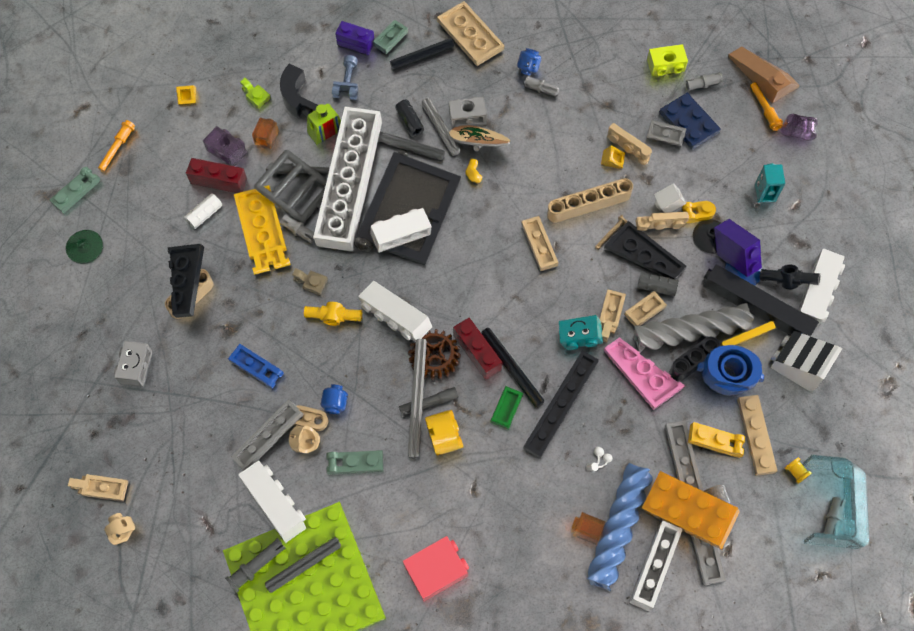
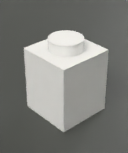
(669, 199)

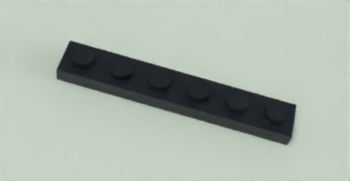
(560, 404)

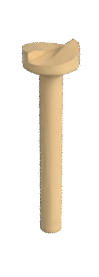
(621, 221)

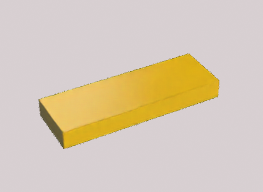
(753, 333)

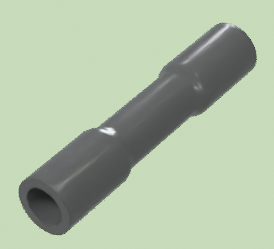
(440, 397)

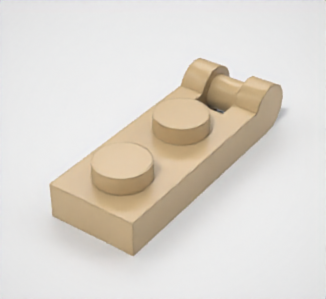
(629, 143)

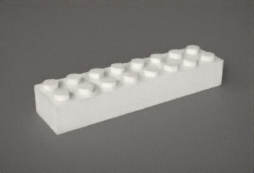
(348, 179)

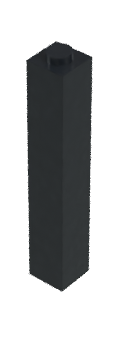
(759, 302)

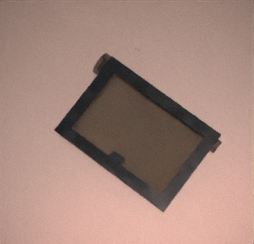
(405, 187)

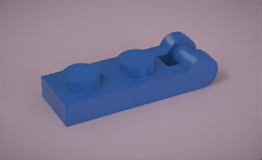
(255, 365)

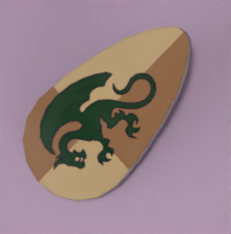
(477, 137)

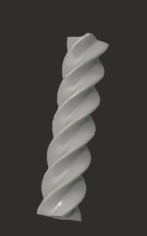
(692, 327)

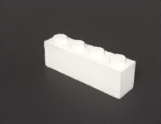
(819, 297)
(395, 312)
(272, 501)
(656, 566)

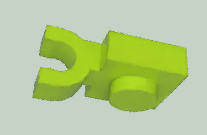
(256, 94)

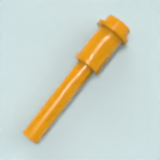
(769, 112)
(120, 138)

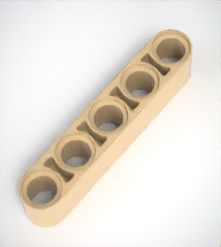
(595, 194)

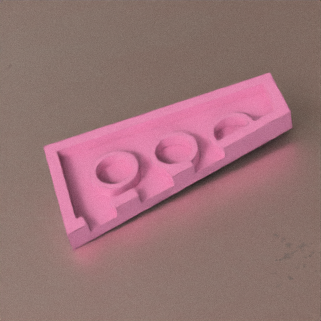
(646, 378)

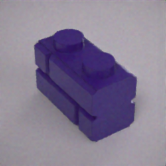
(355, 37)

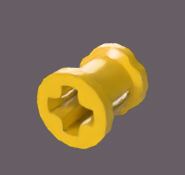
(798, 470)

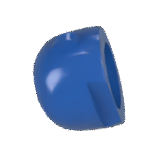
(740, 360)

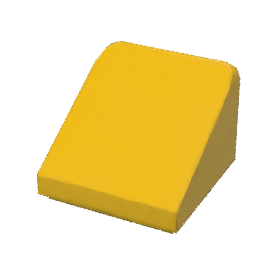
(186, 94)
(613, 157)

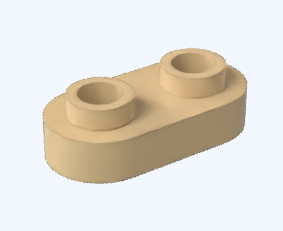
(310, 416)

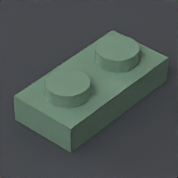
(390, 36)

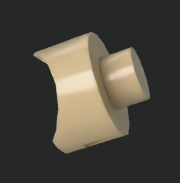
(301, 438)
(119, 525)

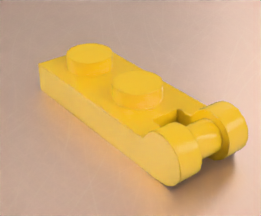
(716, 440)

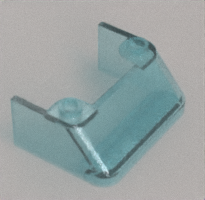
(854, 529)

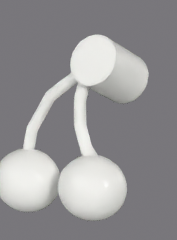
(599, 452)

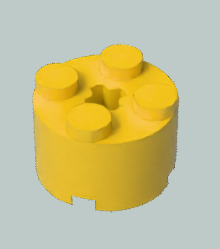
(444, 432)

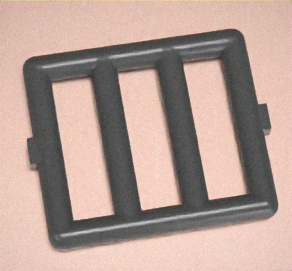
(273, 196)

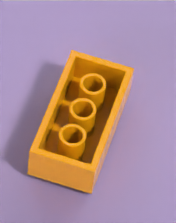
(691, 509)

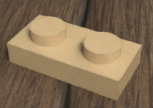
(645, 309)

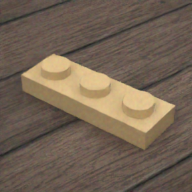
(539, 243)

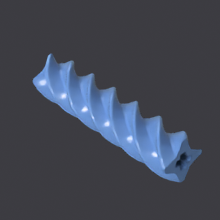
(617, 529)

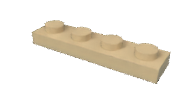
(757, 435)

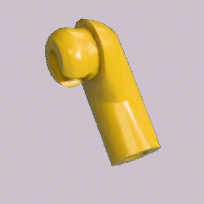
(471, 172)

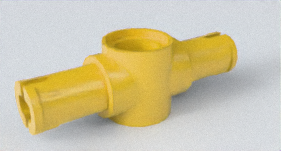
(333, 313)

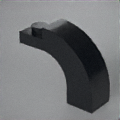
(290, 84)

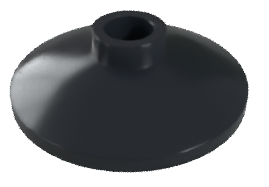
(702, 236)

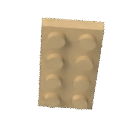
(470, 33)

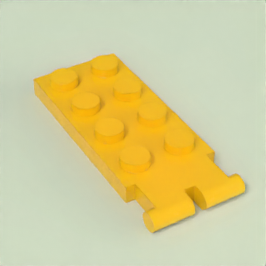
(261, 230)

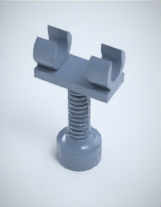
(350, 63)

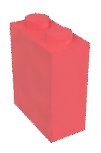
(436, 568)

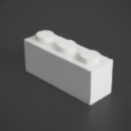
(400, 229)

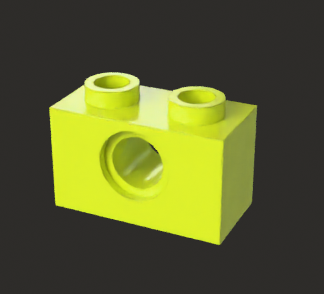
(667, 60)

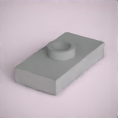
(666, 133)

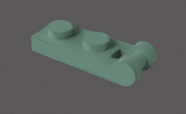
(75, 190)
(355, 462)

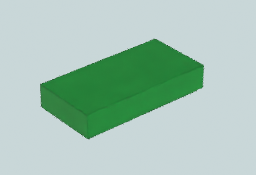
(506, 407)

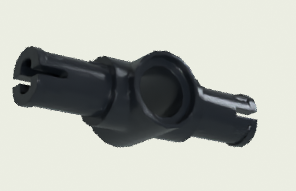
(790, 276)

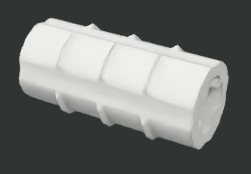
(203, 211)

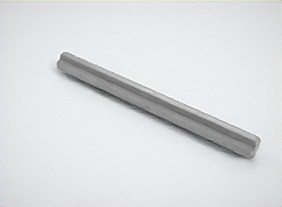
(417, 398)

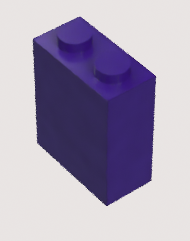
(738, 247)

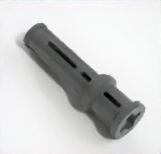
(247, 571)

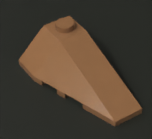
(770, 79)

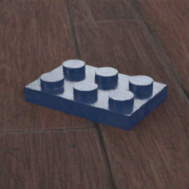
(689, 114)

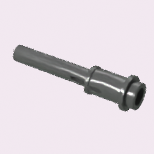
(285, 168)

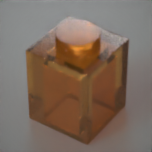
(265, 132)
(588, 528)

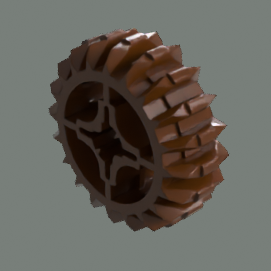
(444, 364)

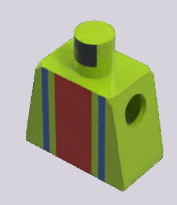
(323, 123)

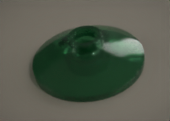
(88, 251)

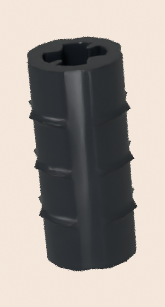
(409, 118)

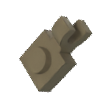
(312, 282)

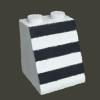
(805, 359)

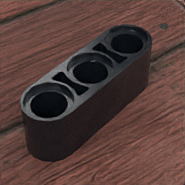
(685, 361)

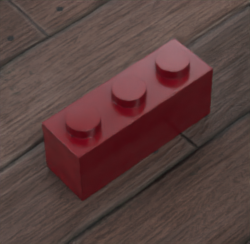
(216, 175)
(477, 348)

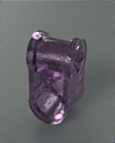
(799, 126)

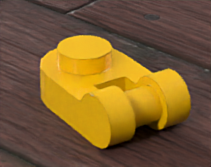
(704, 209)

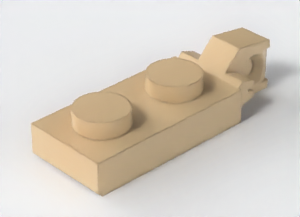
(662, 220)
(611, 313)
(100, 487)

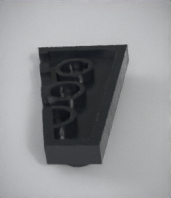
(644, 251)
(185, 272)

